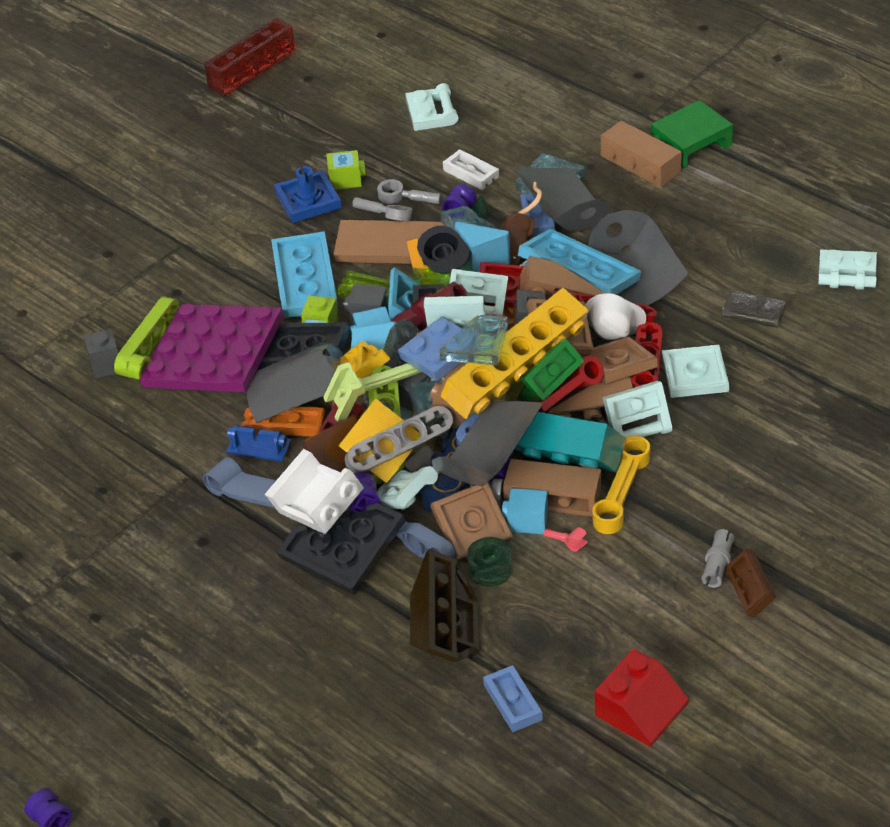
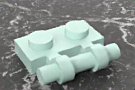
(847, 268)

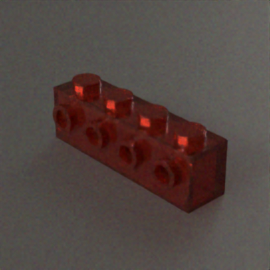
(250, 57)

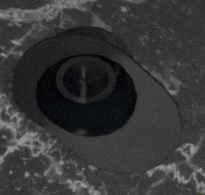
(442, 249)

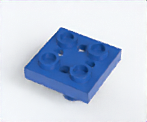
(307, 195)

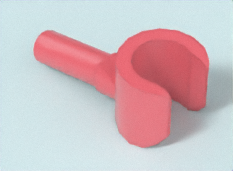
(573, 540)

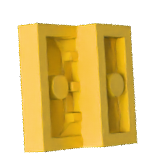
(373, 421)

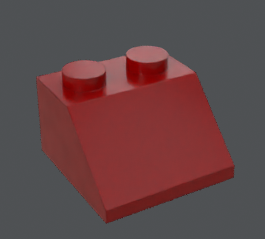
(639, 698)

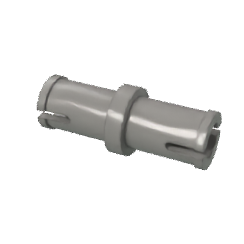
(717, 558)

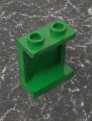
(693, 129)
(549, 372)

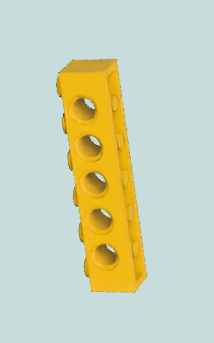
(523, 346)

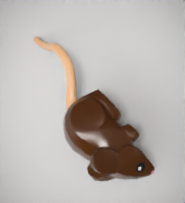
(520, 227)

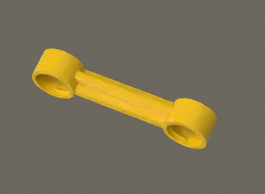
(621, 484)

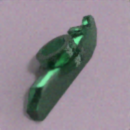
(481, 208)

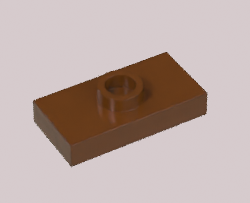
(750, 582)

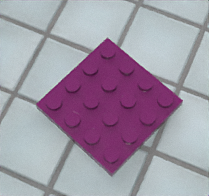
(212, 348)

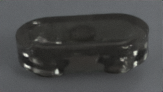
(396, 339)

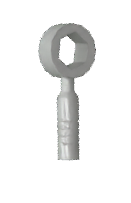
(399, 193)
(394, 212)

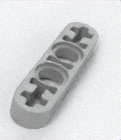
(398, 438)

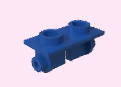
(264, 445)

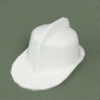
(614, 316)

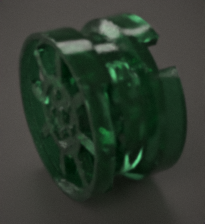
(489, 559)

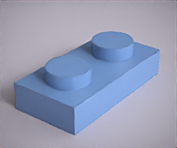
(542, 221)
(512, 698)

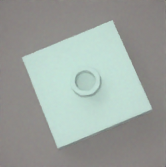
(455, 309)
(695, 371)

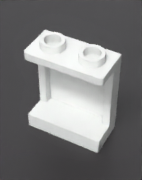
(313, 492)

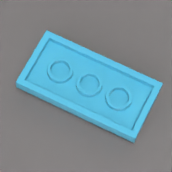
(588, 263)
(302, 270)

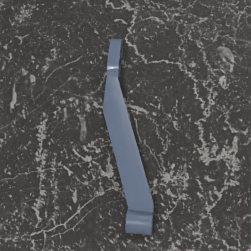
(229, 480)

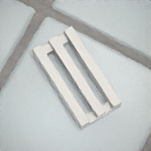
(467, 172)

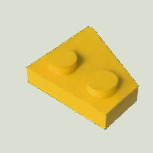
(364, 359)

